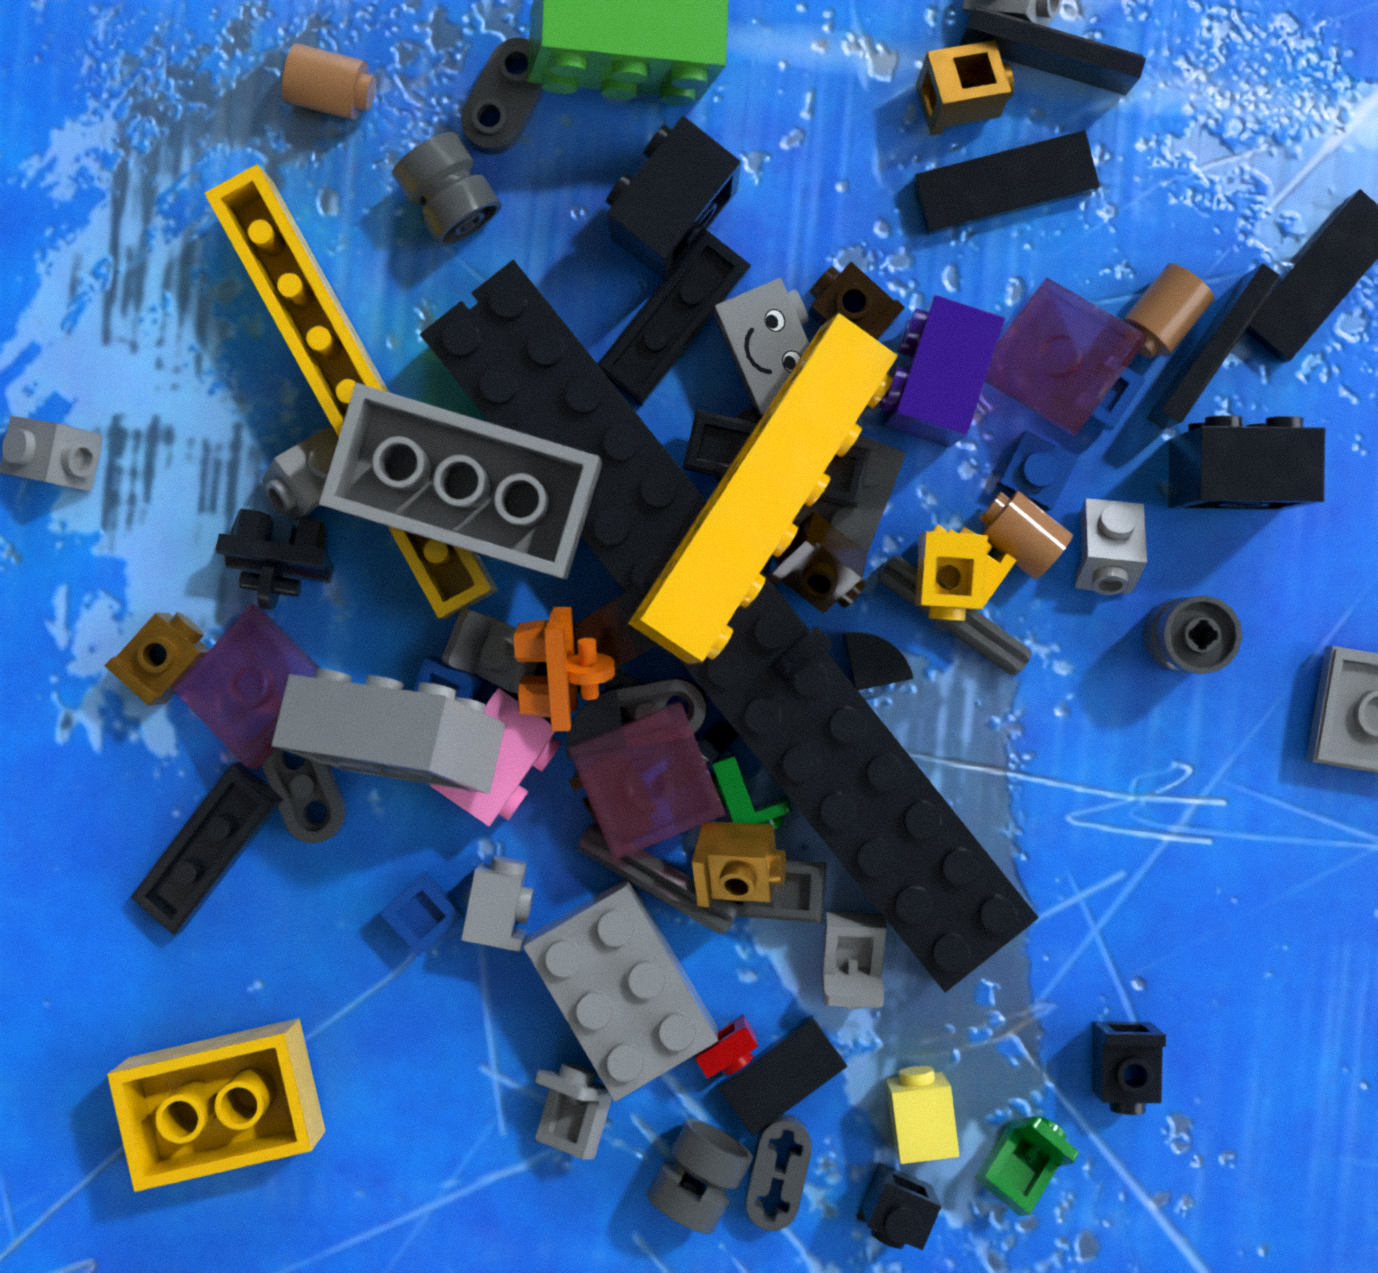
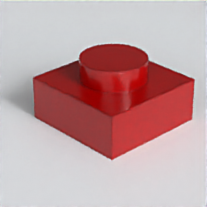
(731, 1051)

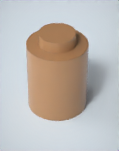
(327, 82)
(1169, 309)
(1024, 532)

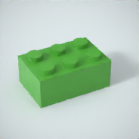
(628, 47)

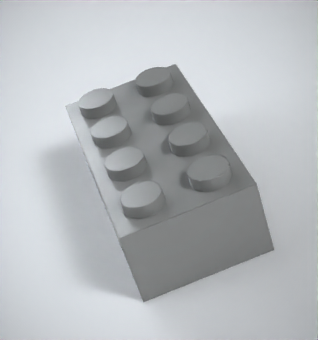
(461, 481)

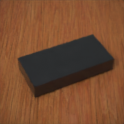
(782, 1075)

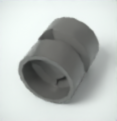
(441, 180)
(1192, 634)
(709, 1157)

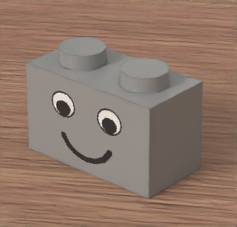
(763, 338)

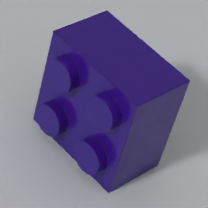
(943, 370)

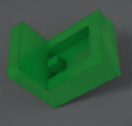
(734, 795)
(1025, 1162)

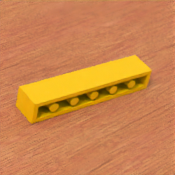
(764, 490)

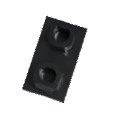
(251, 550)

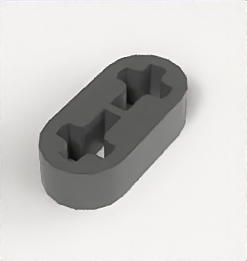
(791, 1174)

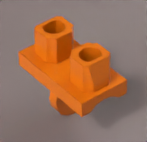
(557, 692)

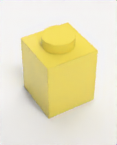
(922, 1115)

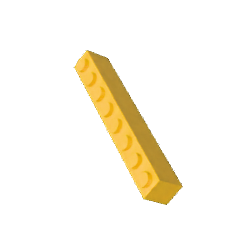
(329, 355)

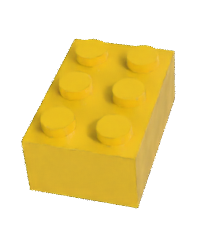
(216, 1104)

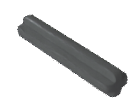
(974, 631)
(659, 880)

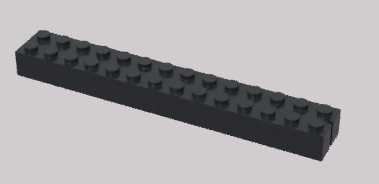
(808, 734)

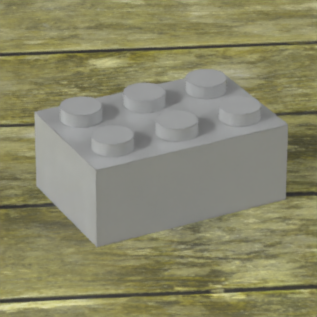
(390, 730)
(621, 989)

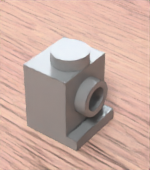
(497, 904)

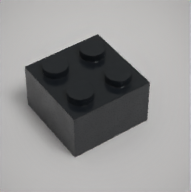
(672, 196)
(1247, 467)

